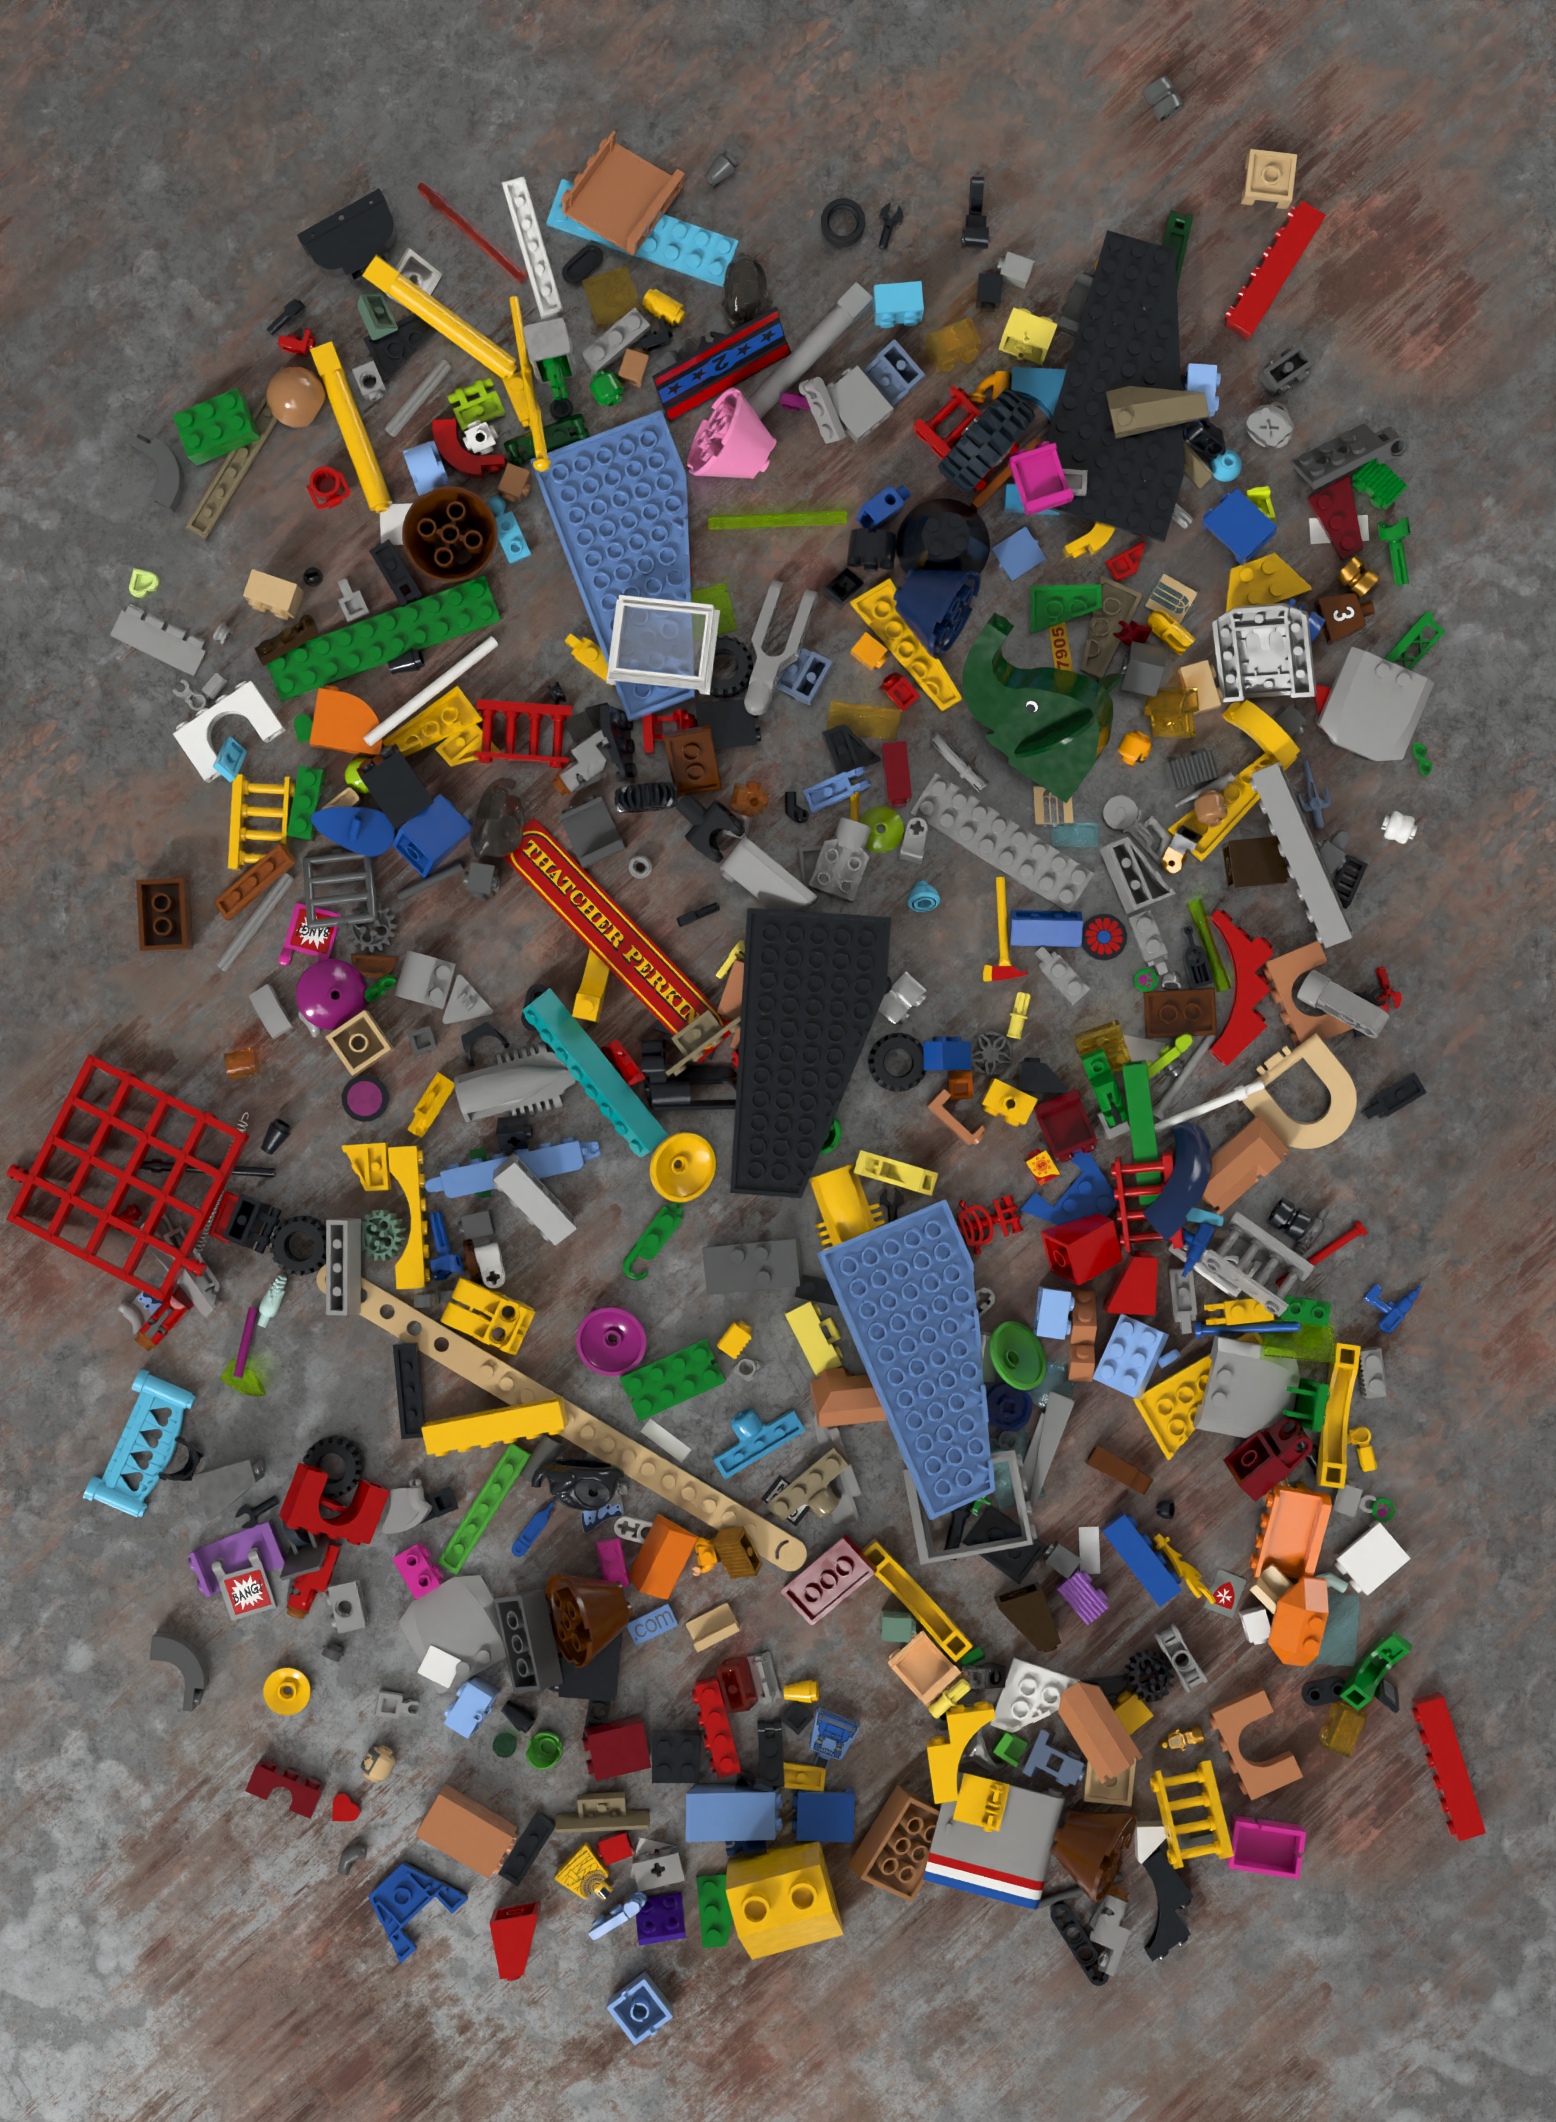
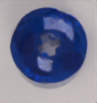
(1020, 1412)

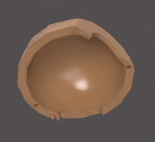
(295, 396)

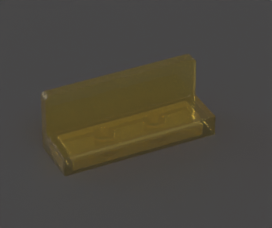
(865, 719)

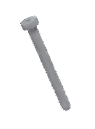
(1182, 1077)

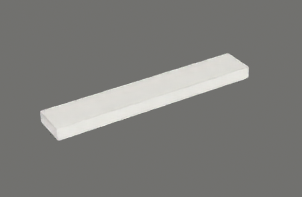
(532, 247)

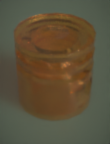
(241, 1063)

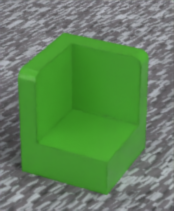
(1009, 1747)

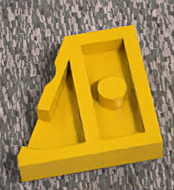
(461, 746)

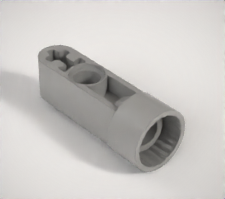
(1342, 1004)

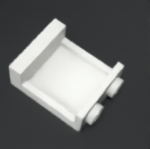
(1371, 1558)

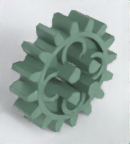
(377, 1222)

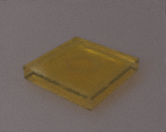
(611, 295)

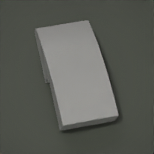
(270, 1011)

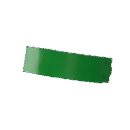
(1371, 1668)

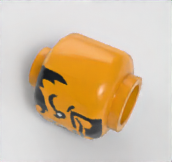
(1135, 747)

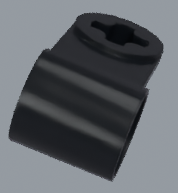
(1205, 438)

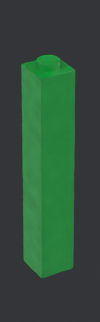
(1141, 1124)

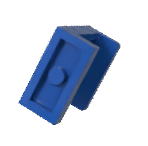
(1239, 525)
(824, 1816)

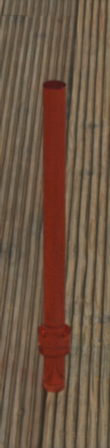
(439, 202)

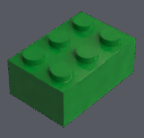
(216, 427)

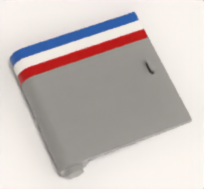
(1000, 1863)

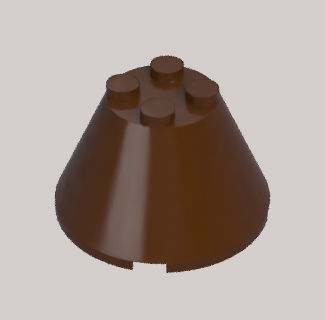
(450, 534)
(585, 1615)
(1092, 1847)

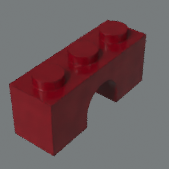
(304, 1792)

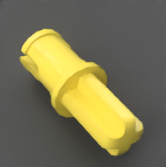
(1018, 1015)
(949, 1698)

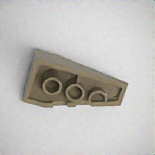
(1148, 409)

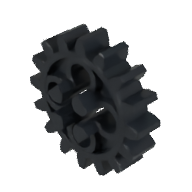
(1145, 1688)

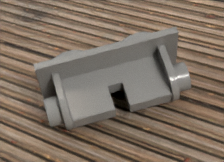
(764, 1677)

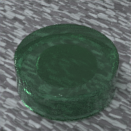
(504, 1745)

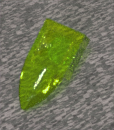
(248, 1385)

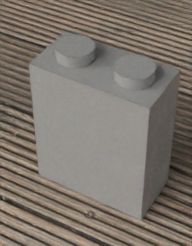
(858, 403)

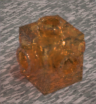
(749, 798)

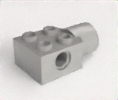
(842, 861)

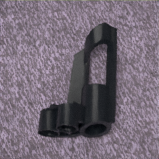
(673, 1091)

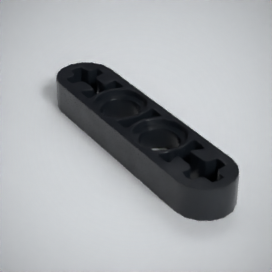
(1077, 1944)

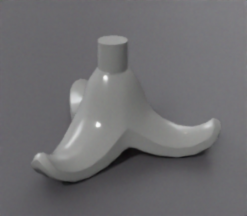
(976, 1752)

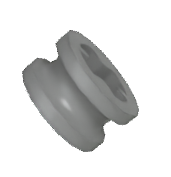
(223, 633)

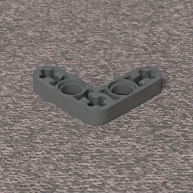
(433, 1298)

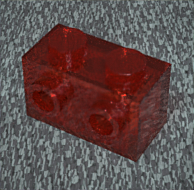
(737, 1684)

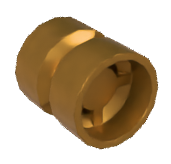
(1357, 577)

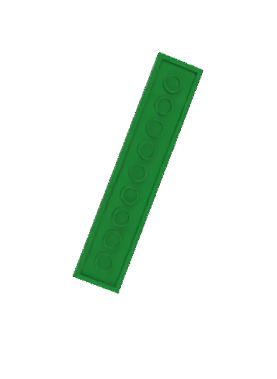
(384, 638)

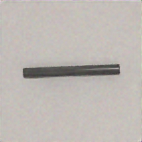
(1069, 1893)

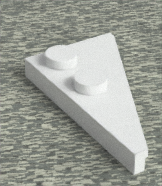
(1214, 1277)

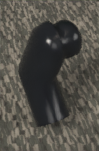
(792, 810)

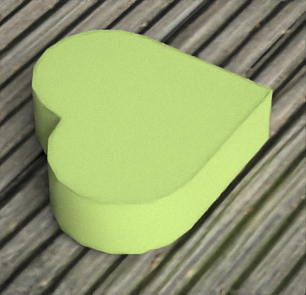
(142, 582)

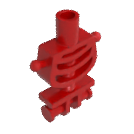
(988, 1221)

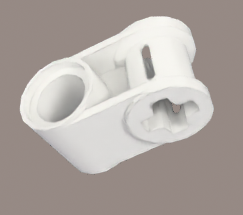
(490, 1259)

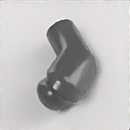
(350, 1855)

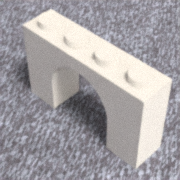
(245, 701)

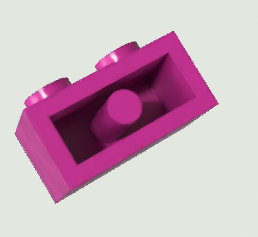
(418, 1569)

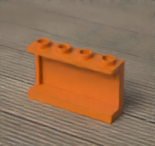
(1291, 1531)

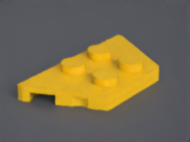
(1263, 582)

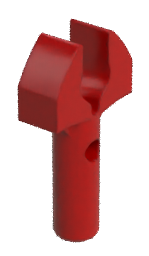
(1384, 982)

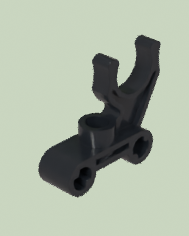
(975, 233)

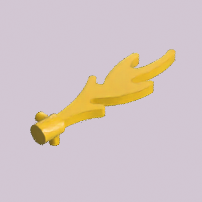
(1183, 1569)

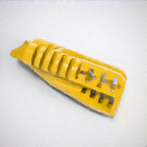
(843, 1206)

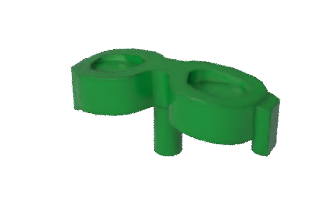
(1419, 752)
(375, 991)
(976, 1505)

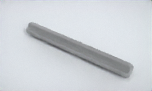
(255, 921)

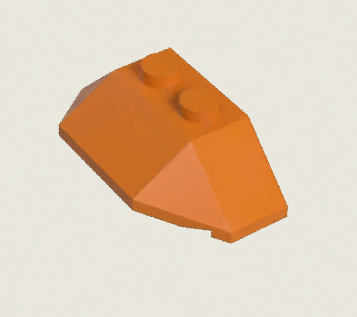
(1300, 1621)

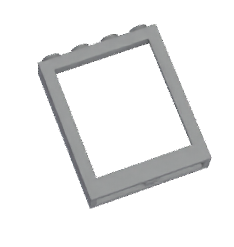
(921, 1523)

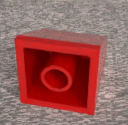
(1082, 1248)
(1135, 1286)
(512, 1937)

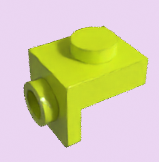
(1261, 499)

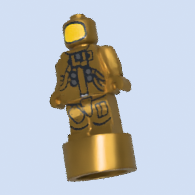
(1178, 1739)

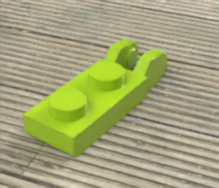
(1169, 1054)

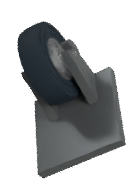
(305, 1553)

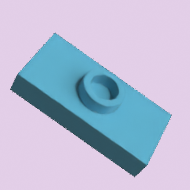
(230, 759)

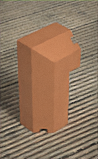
(1239, 1161)
(844, 1399)
(1097, 1730)

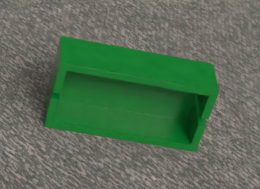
(672, 1379)

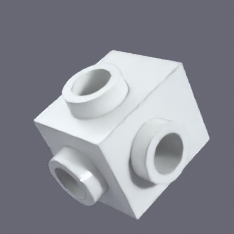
(480, 447)

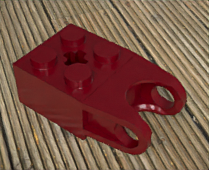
(1267, 1457)

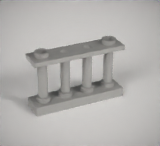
(1276, 1252)

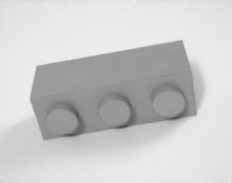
(613, 343)

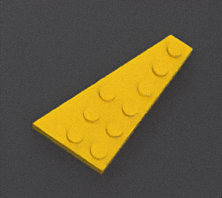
(1172, 1403)

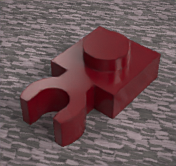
(1134, 632)

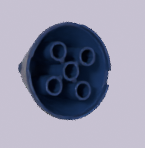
(937, 605)

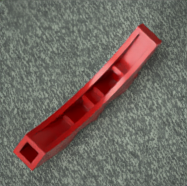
(1247, 957)

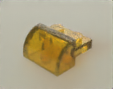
(1173, 711)
(1110, 1038)

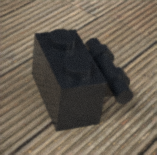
(247, 1222)

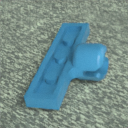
(756, 1439)

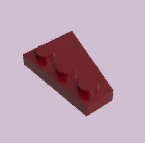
(1338, 517)

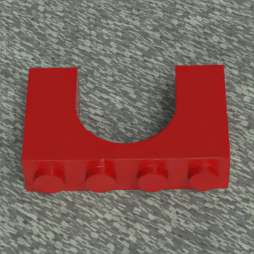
(355, 1524)

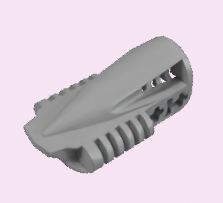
(514, 1084)

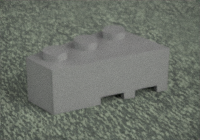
(1133, 876)

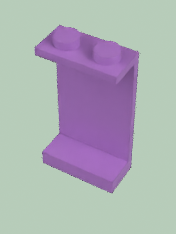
(234, 1553)

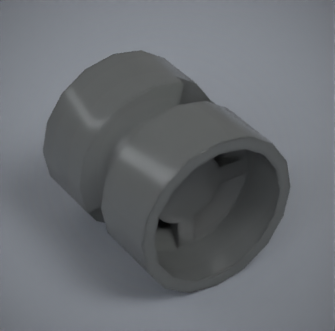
(1162, 97)

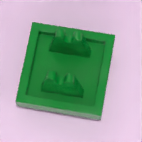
(1309, 1404)

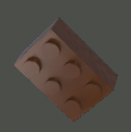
(164, 914)

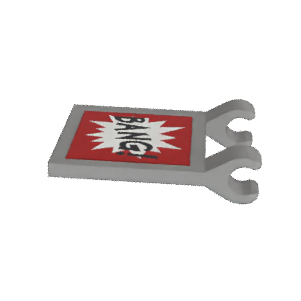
(246, 1589)

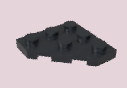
(618, 732)

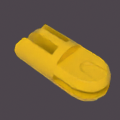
(1170, 631)

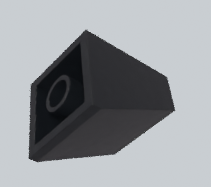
(394, 785)

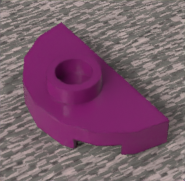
(793, 401)

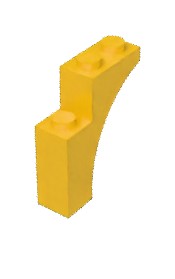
(946, 1753)

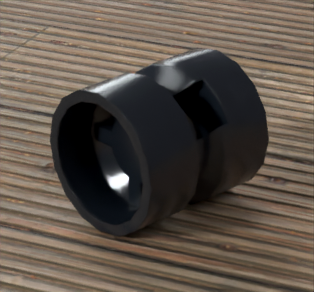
(1290, 1219)

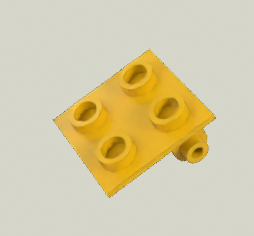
(981, 1802)

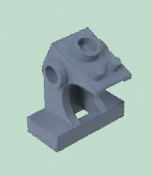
(1071, 1768)

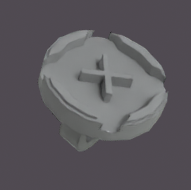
(1270, 425)

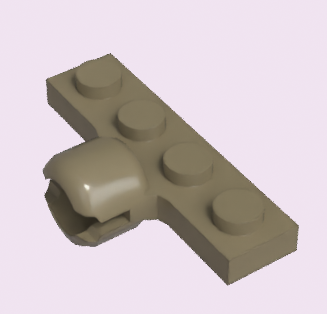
(811, 1488)

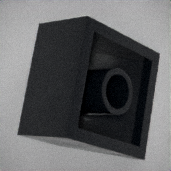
(1038, 1077)

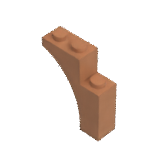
(731, 1000)

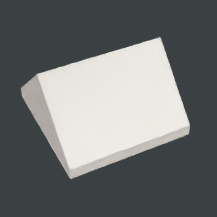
(418, 272)

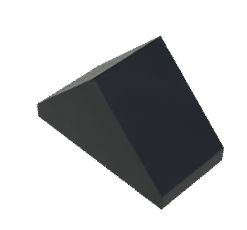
(842, 588)

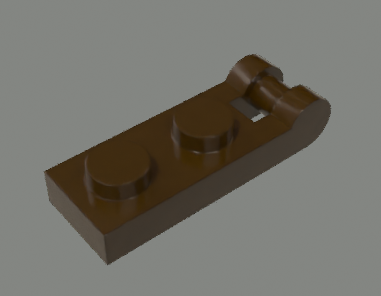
(287, 640)

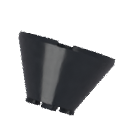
(943, 537)

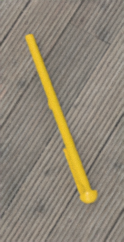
(542, 462)

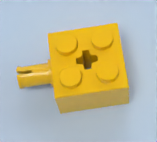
(1008, 1102)

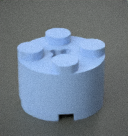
(426, 467)

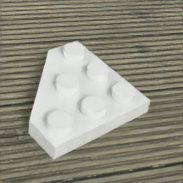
(1028, 1695)

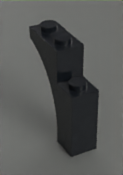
(1171, 1895)

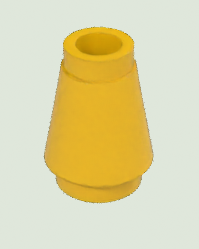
(803, 1691)

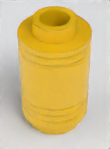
(663, 307)

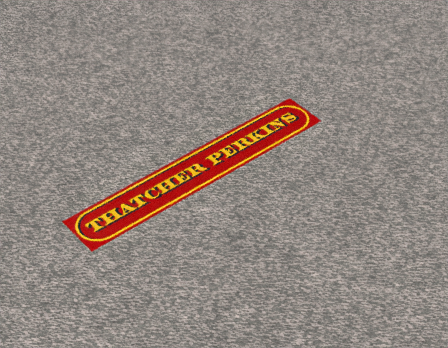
(609, 932)

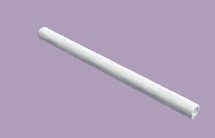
(430, 691)

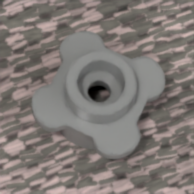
(739, 1368)

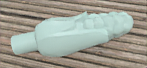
(272, 1300)

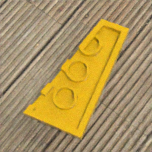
(438, 721)

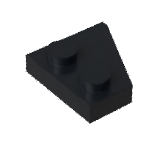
(847, 749)

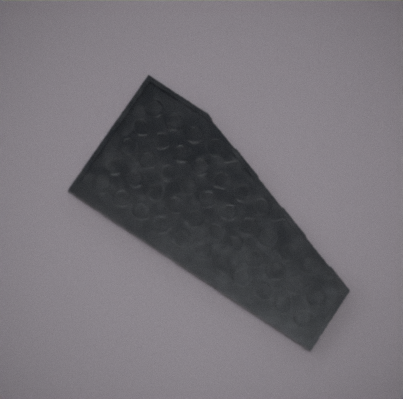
(1122, 342)
(803, 1024)

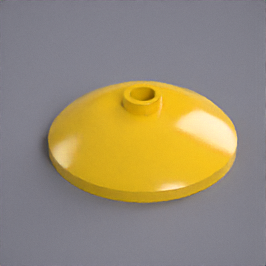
(694, 1167)

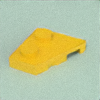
(371, 1164)

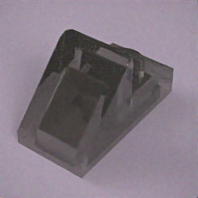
(585, 723)

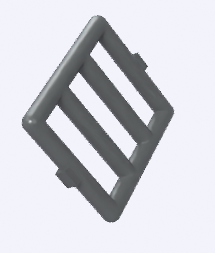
(311, 902)

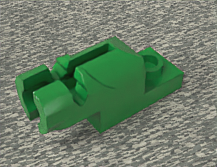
(1103, 1084)

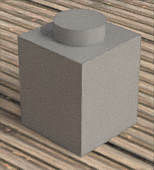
(1015, 269)

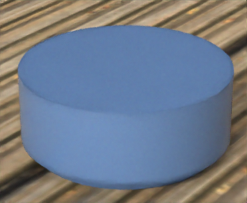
(1168, 1358)

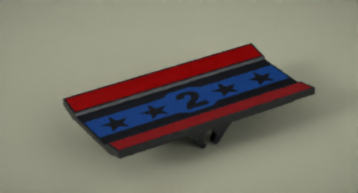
(721, 364)

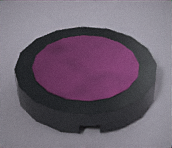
(365, 1098)

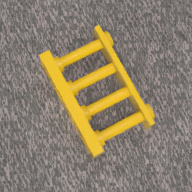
(240, 810)
(1214, 1822)

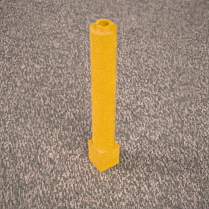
(439, 317)
(351, 426)

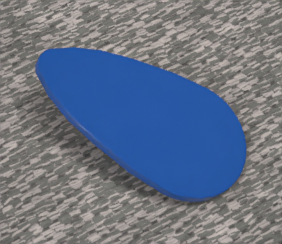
(356, 829)

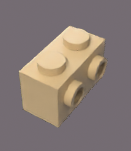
(1202, 676)

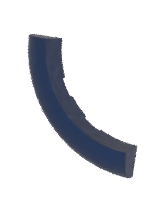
(1186, 1181)

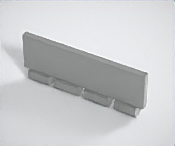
(151, 638)

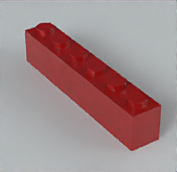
(1274, 271)
(1448, 1766)

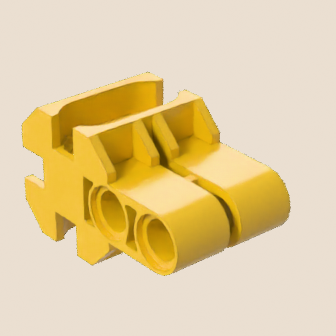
(481, 1325)

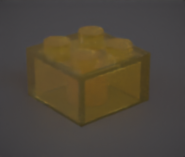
(953, 345)

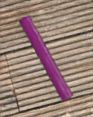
(245, 1342)

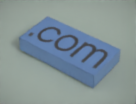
(652, 1624)

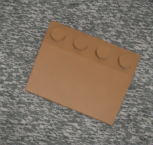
(898, 1844)

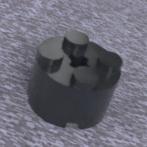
(871, 549)

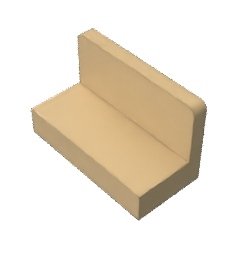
(1270, 1586)
(712, 1626)

